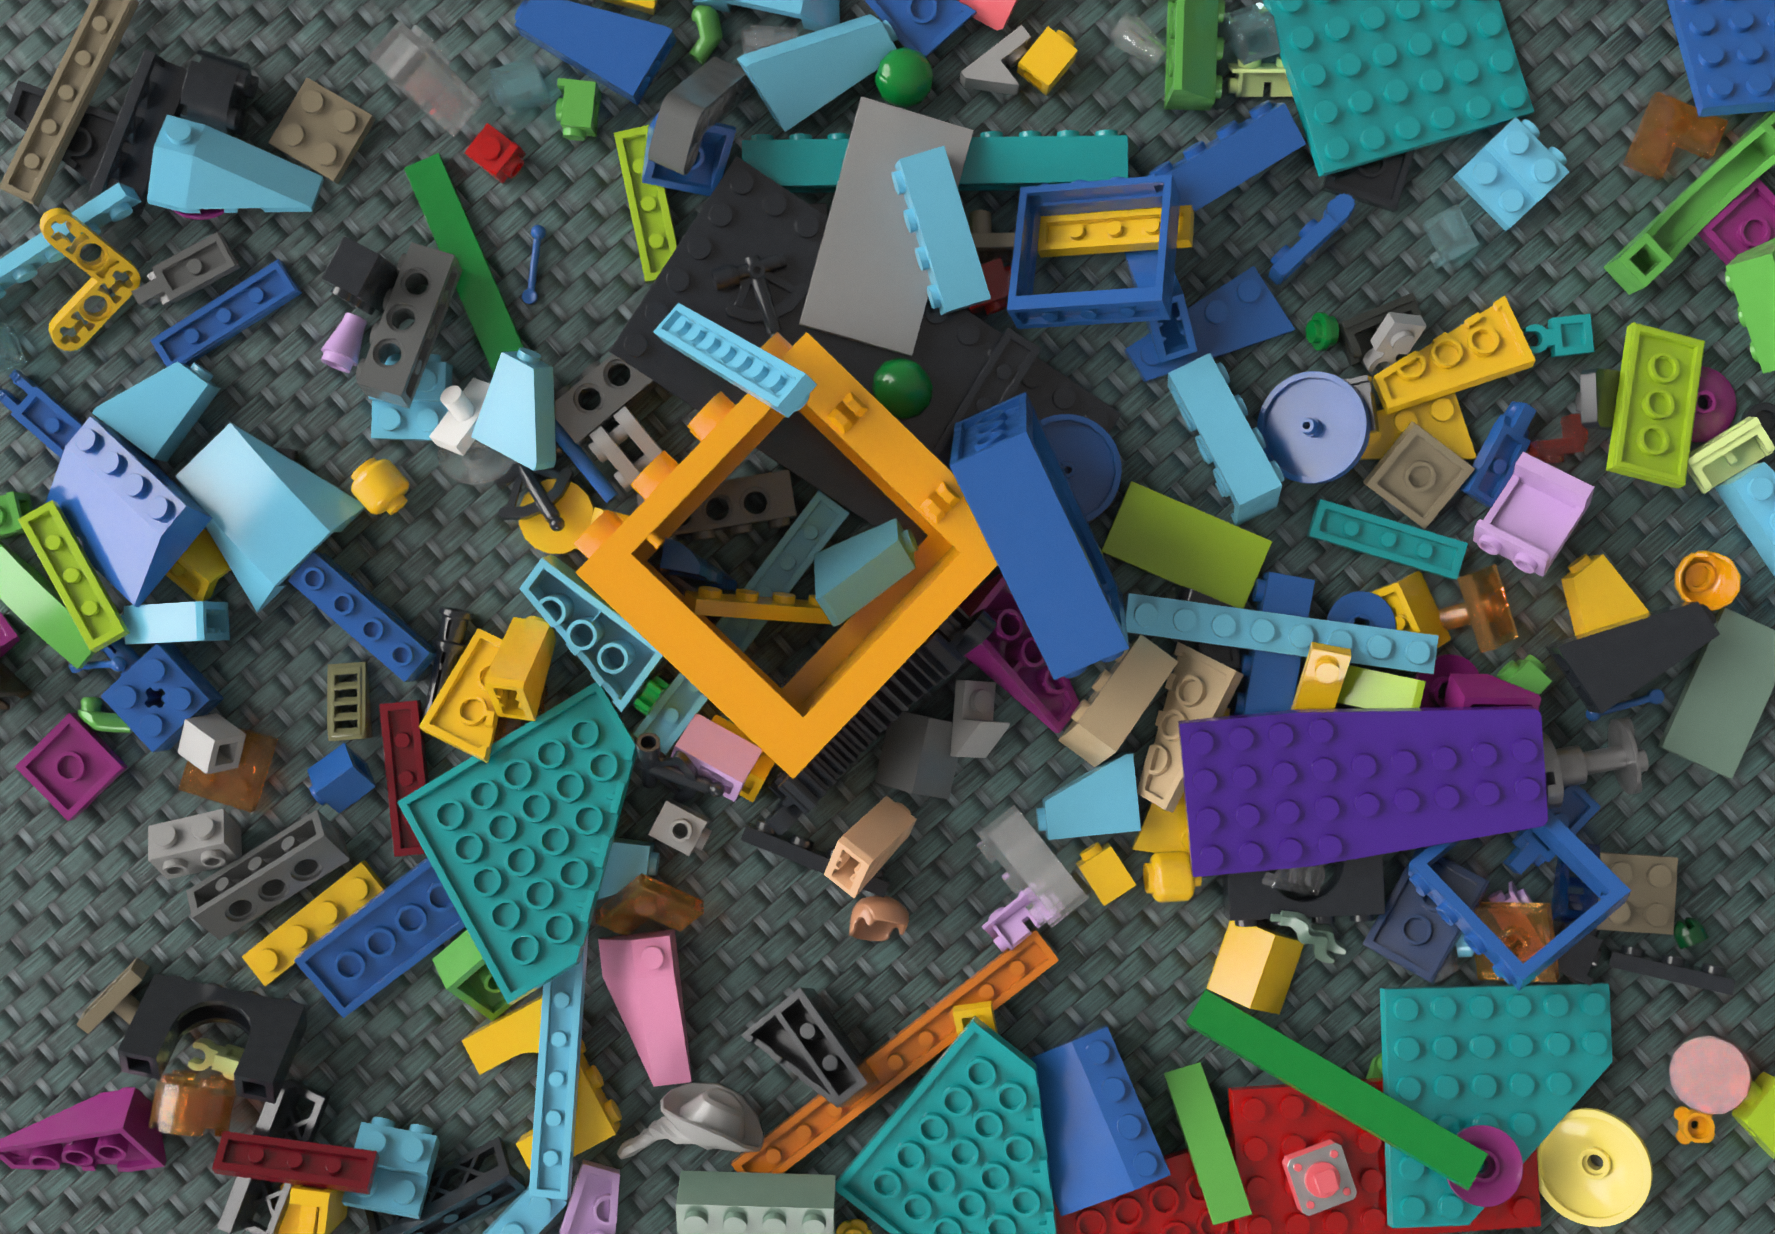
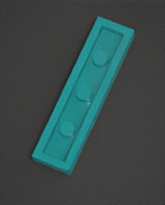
(1387, 539)

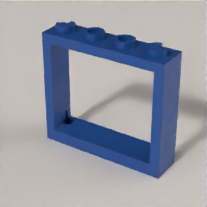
(1099, 305)
(1482, 940)

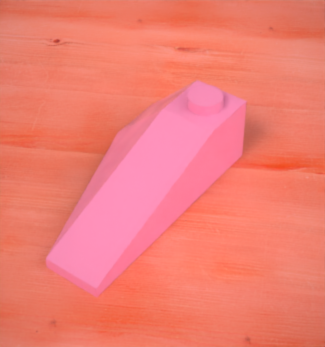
(648, 994)

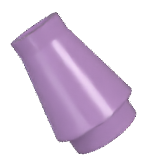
(344, 344)

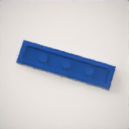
(227, 315)

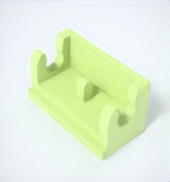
(1729, 453)

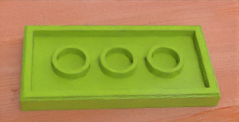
(1655, 405)
(1185, 546)

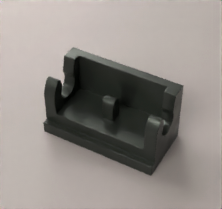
(1358, 331)

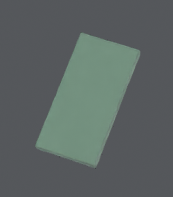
(1723, 695)

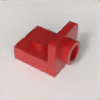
(496, 154)

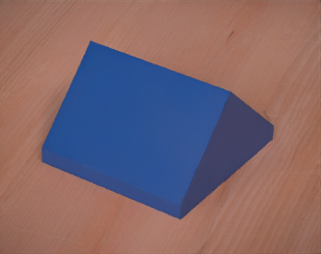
(707, 168)

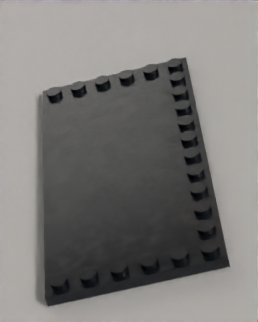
(761, 218)

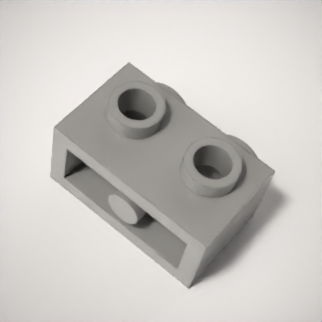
(194, 844)

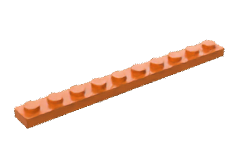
(900, 1056)

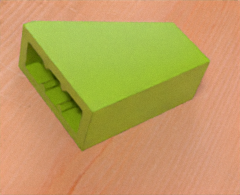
(1377, 689)

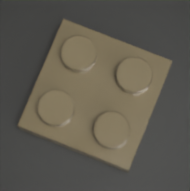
(322, 130)
(1418, 475)
(1652, 894)

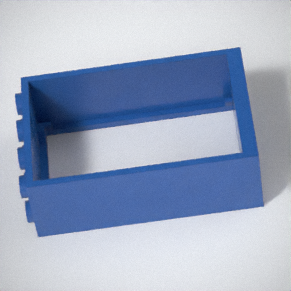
(1039, 536)

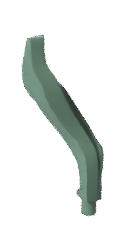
(1319, 935)

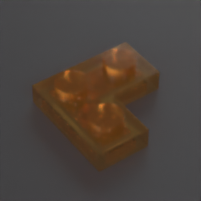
(1670, 125)
(236, 786)
(648, 899)

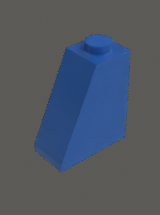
(1170, 337)

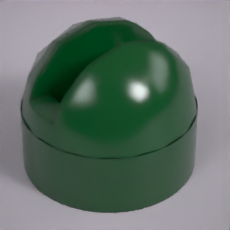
(1689, 935)

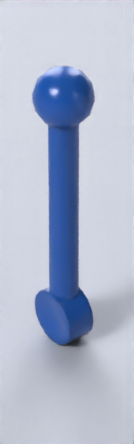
(530, 295)
(117, 664)
(1653, 696)

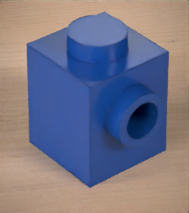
(340, 778)

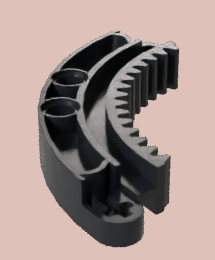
(925, 668)

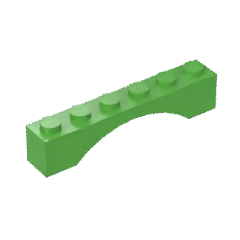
(1695, 207)

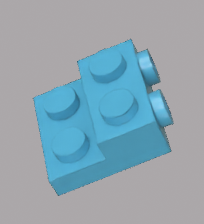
(1512, 172)
(425, 412)
(402, 1167)

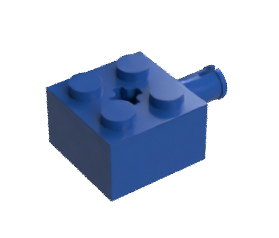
(138, 696)

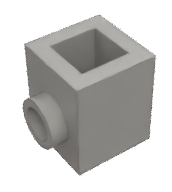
(211, 743)
(681, 827)

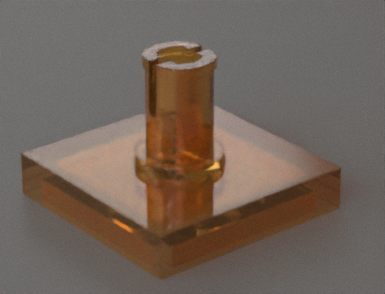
(1484, 608)
(1523, 929)

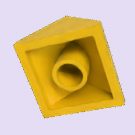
(1255, 967)

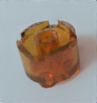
(192, 1105)

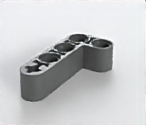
(693, 110)

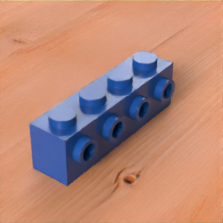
(1234, 155)

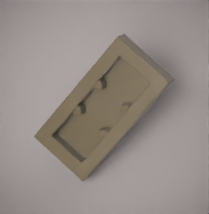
(989, 244)
(115, 998)

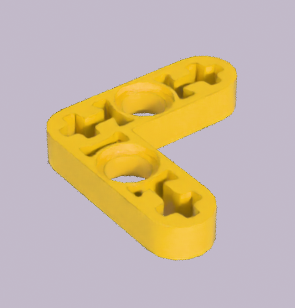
(100, 271)

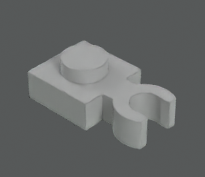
(1393, 337)

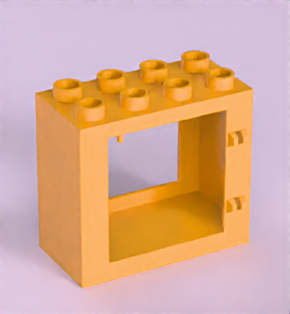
(874, 642)

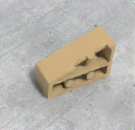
(1118, 701)

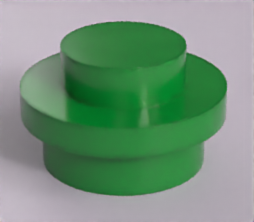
(1322, 331)

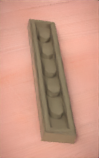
(67, 99)

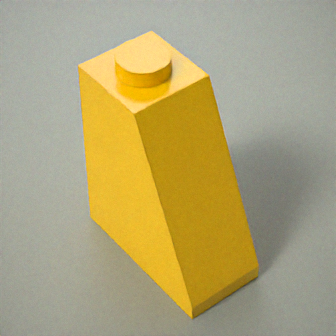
(1598, 594)
(521, 668)

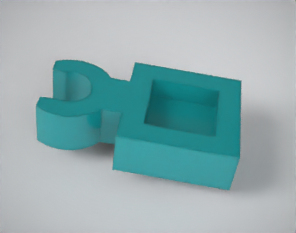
(1564, 336)

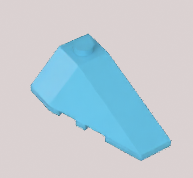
(211, 170)

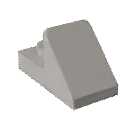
(989, 70)
(973, 724)

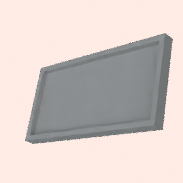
(867, 264)

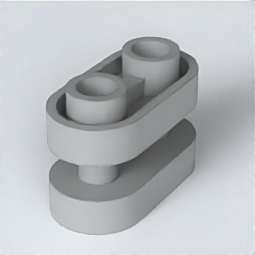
(606, 447)

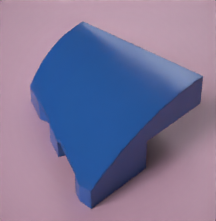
(683, 562)

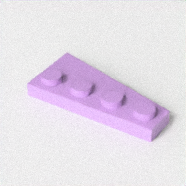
(593, 1201)

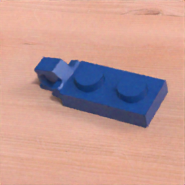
(1499, 454)
(1574, 813)

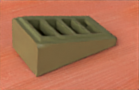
(334, 702)

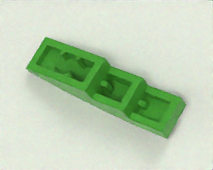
(40, 607)
(1207, 1144)

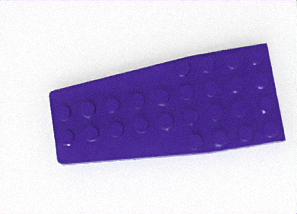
(1356, 783)

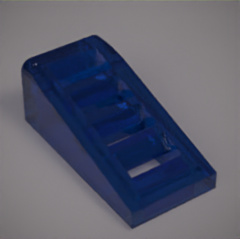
(1561, 896)

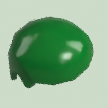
(904, 77)
(902, 388)

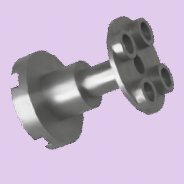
(1571, 766)

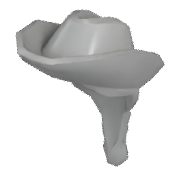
(702, 1116)

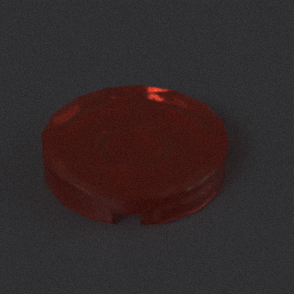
(1710, 1074)

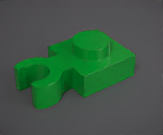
(651, 693)

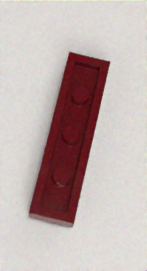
(404, 767)
(295, 1162)

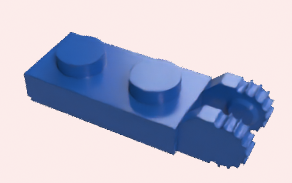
(1312, 237)
(41, 414)

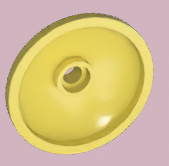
(1587, 1191)

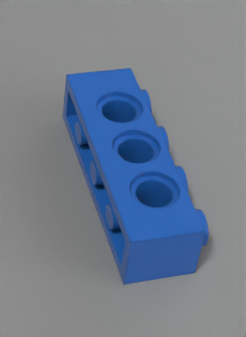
(363, 616)

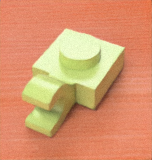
(220, 1058)

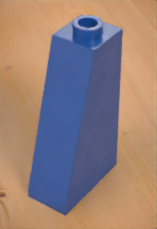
(600, 43)

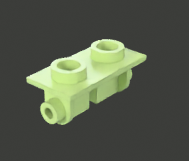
(1251, 79)

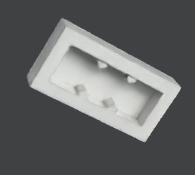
(458, 424)

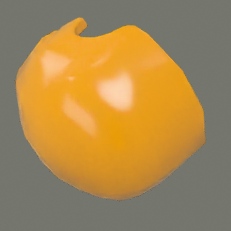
(1707, 579)

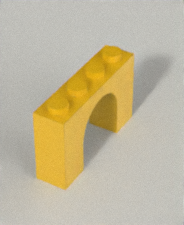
(519, 1034)

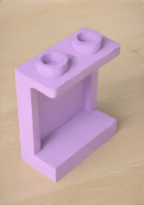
(1533, 515)

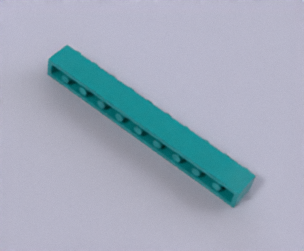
(990, 163)

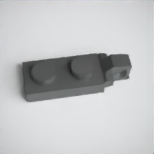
(188, 272)

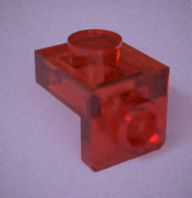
(1554, 450)

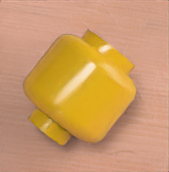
(380, 486)
(1170, 877)

